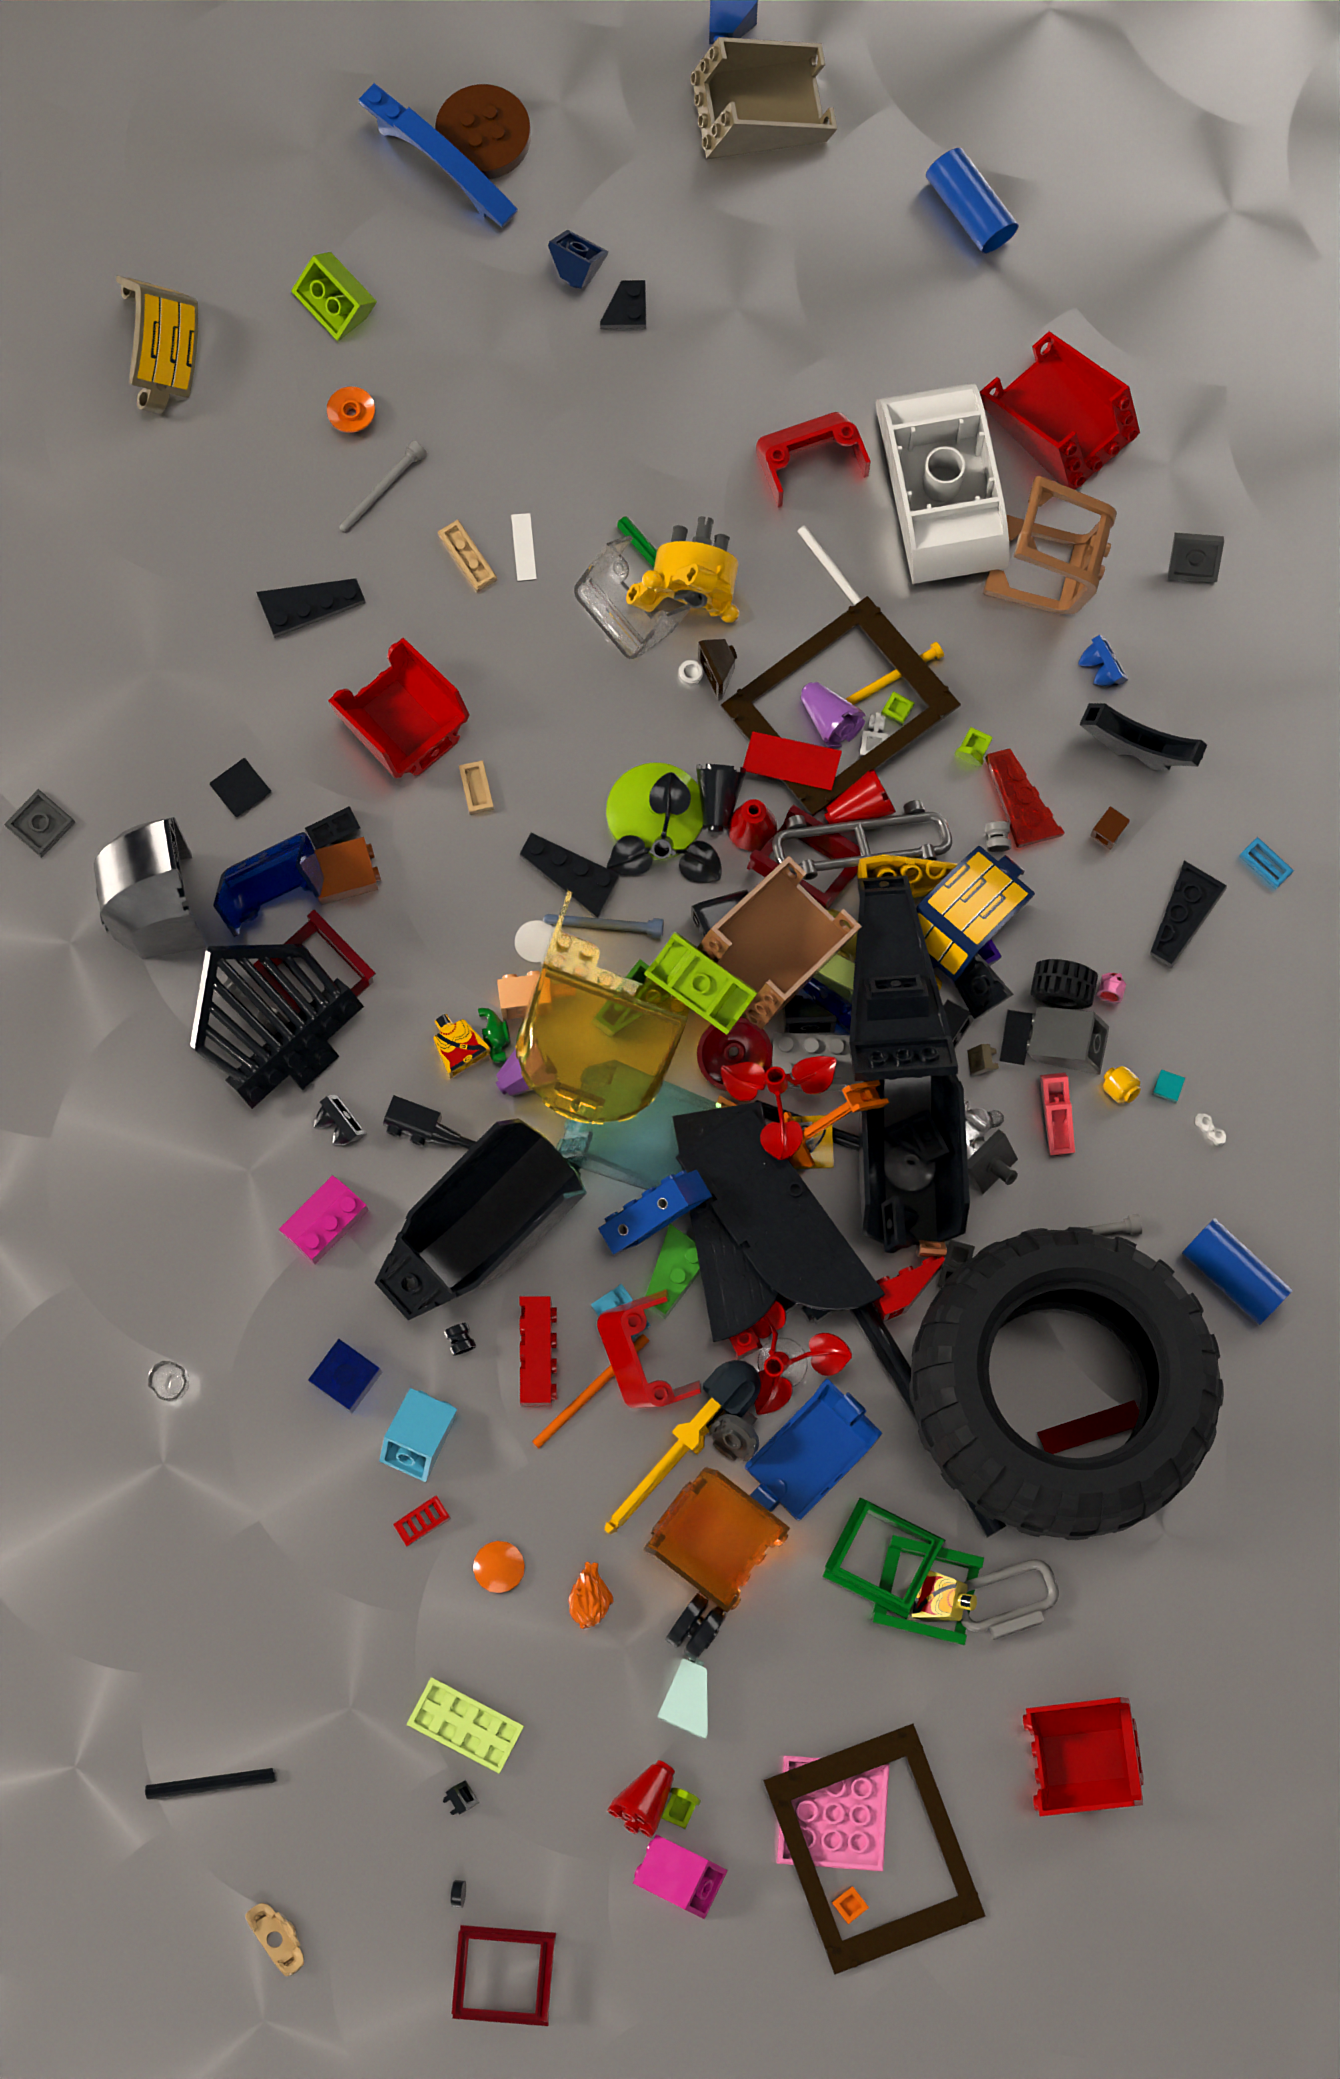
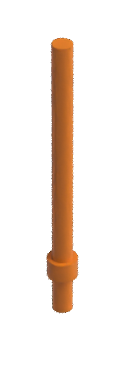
(585, 1396)

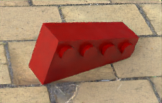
(536, 1351)

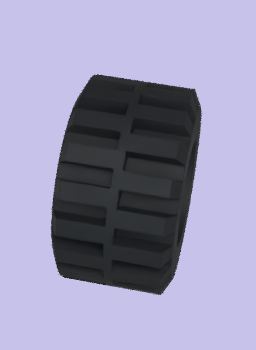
(1064, 984)

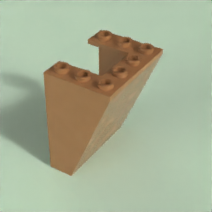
(777, 940)

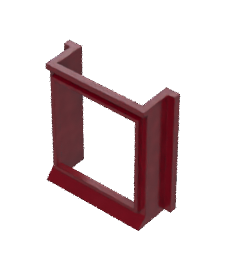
(830, 845)
(335, 941)
(547, 1942)

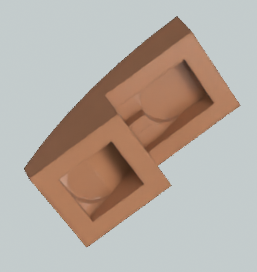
(930, 1249)

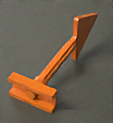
(859, 1098)

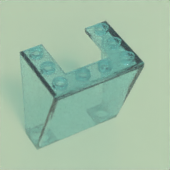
(636, 1149)

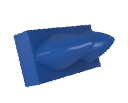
(1101, 652)

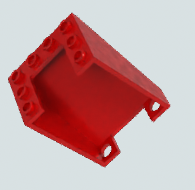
(1065, 412)

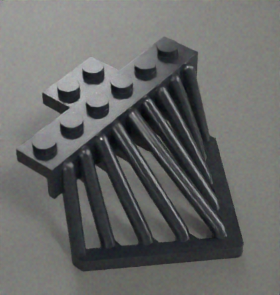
(299, 1046)

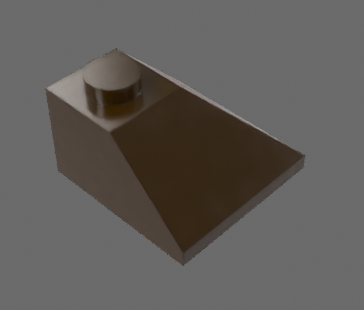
(717, 663)

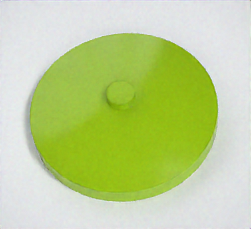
(631, 813)

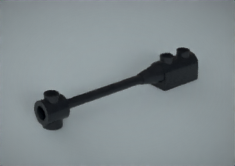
(424, 1125)

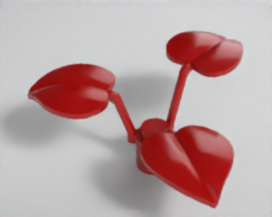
(746, 1078)
(828, 1357)

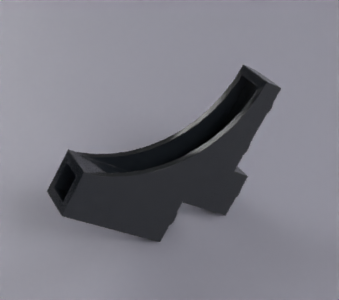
(1149, 745)

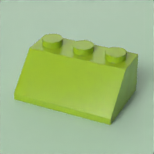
(333, 295)

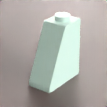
(687, 1699)

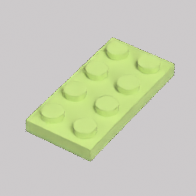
(465, 1725)

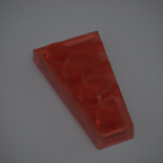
(1021, 803)

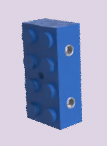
(654, 1210)

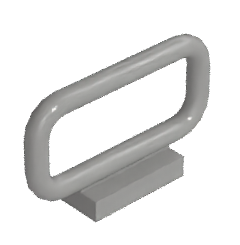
(1019, 1618)

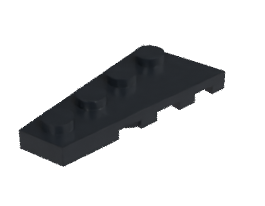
(306, 604)
(571, 872)
(1188, 908)
(981, 987)

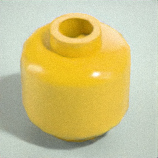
(1121, 1084)

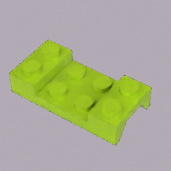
(701, 983)

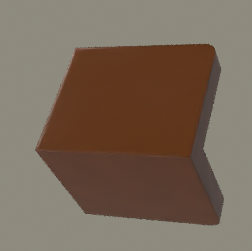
(1109, 827)

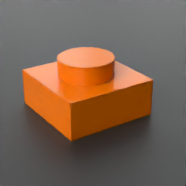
(850, 1905)

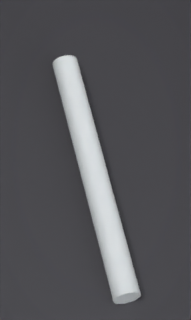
(829, 565)

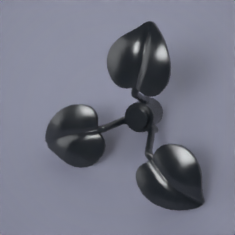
(632, 858)

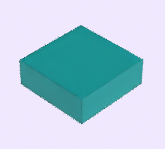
(1168, 1086)

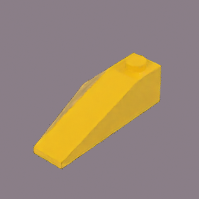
(922, 873)

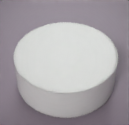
(691, 672)

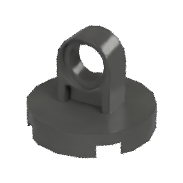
(735, 1436)

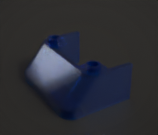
(266, 877)

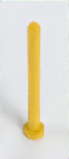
(935, 651)

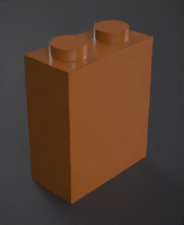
(347, 870)

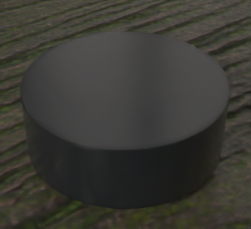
(458, 1893)

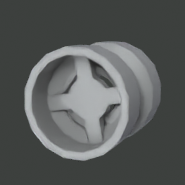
(998, 836)

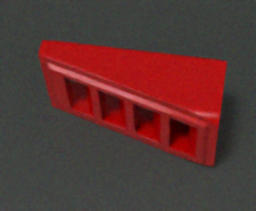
(444, 1517)

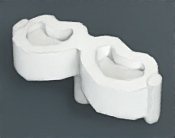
(1214, 1134)

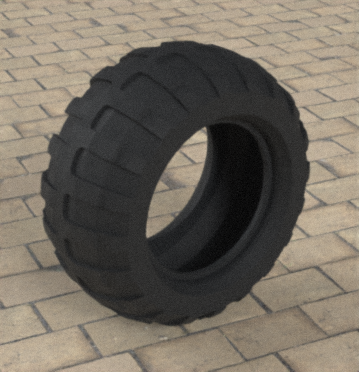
(1130, 1298)

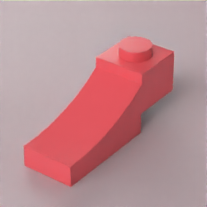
(1057, 1113)

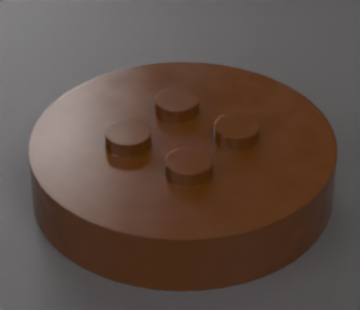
(486, 127)

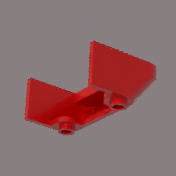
(776, 448)
(616, 1329)

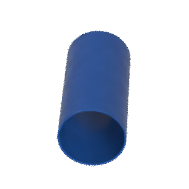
(972, 200)
(1237, 1271)

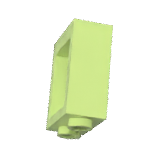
(838, 976)

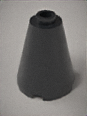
(718, 793)

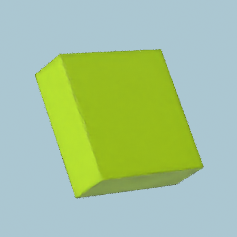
(897, 708)

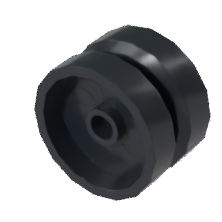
(695, 1626)

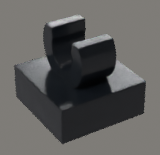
(461, 1797)

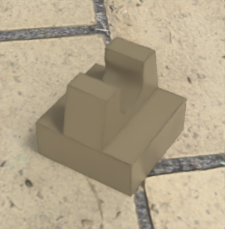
(981, 1059)

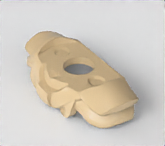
(263, 1921)

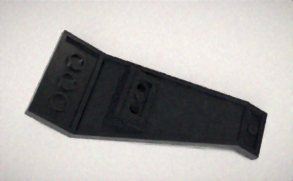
(896, 1002)

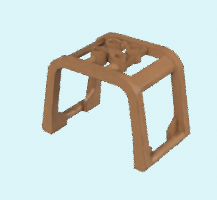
(1085, 566)

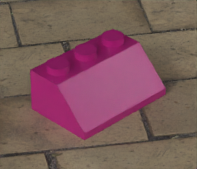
(324, 1219)

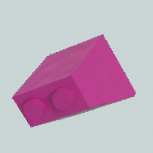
(679, 1876)

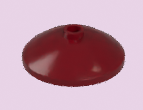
(714, 1049)

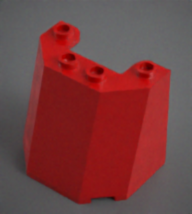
(405, 713)
(1085, 1756)

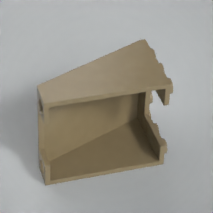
(760, 96)

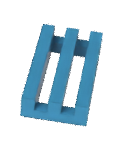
(1260, 870)

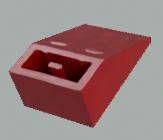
(905, 1288)

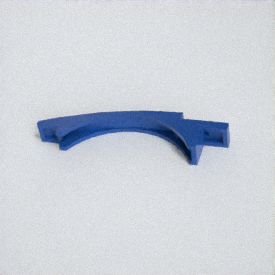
(408, 125)

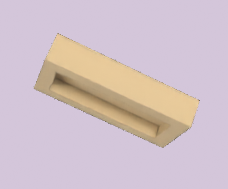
(476, 787)

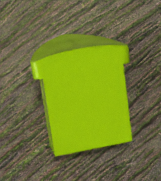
(974, 747)
(680, 1807)

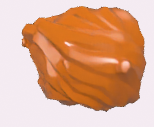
(589, 1597)

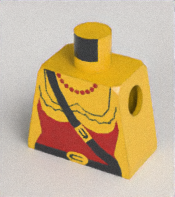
(458, 1045)

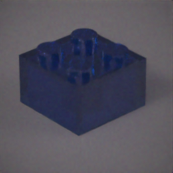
(345, 1376)

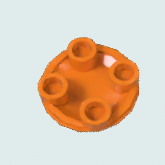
(498, 1567)

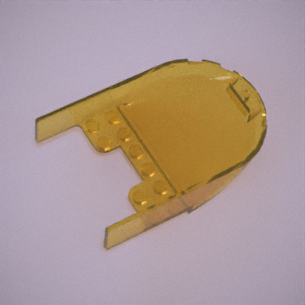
(594, 1038)

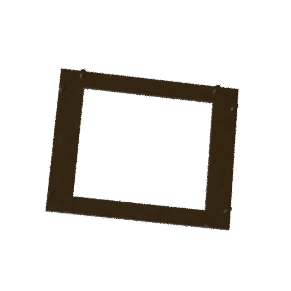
(900, 655)
(902, 1931)

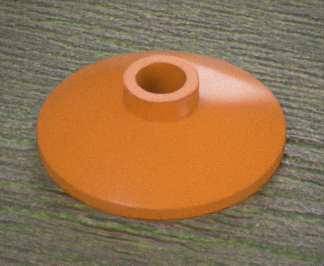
(346, 400)

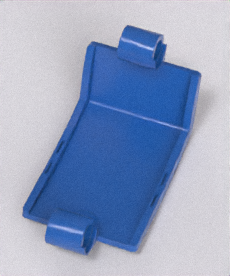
(812, 1451)

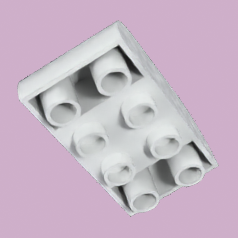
(945, 482)

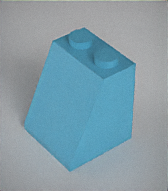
(417, 1434)

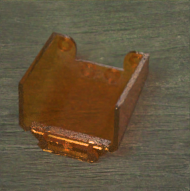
(714, 1537)

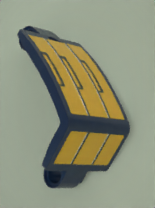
(970, 909)

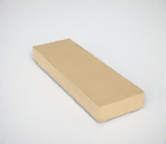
(467, 555)

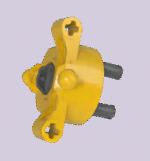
(691, 574)

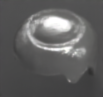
(168, 1380)

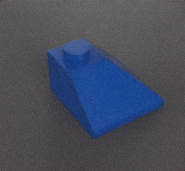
(731, 18)

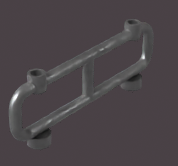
(914, 813)

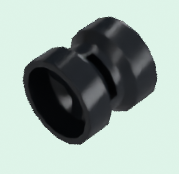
(460, 1339)

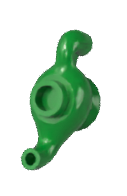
(496, 1034)

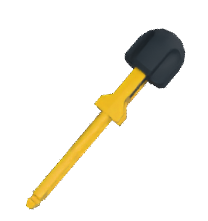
(732, 1389)

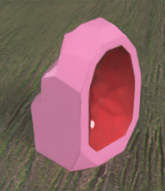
(1111, 987)

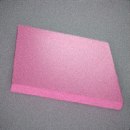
(842, 1821)

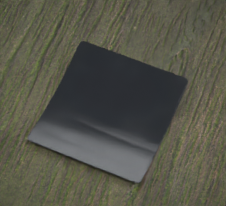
(240, 787)

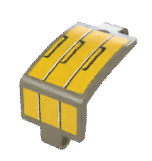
(162, 342)

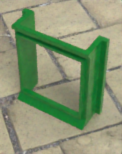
(945, 1555)
(866, 1589)

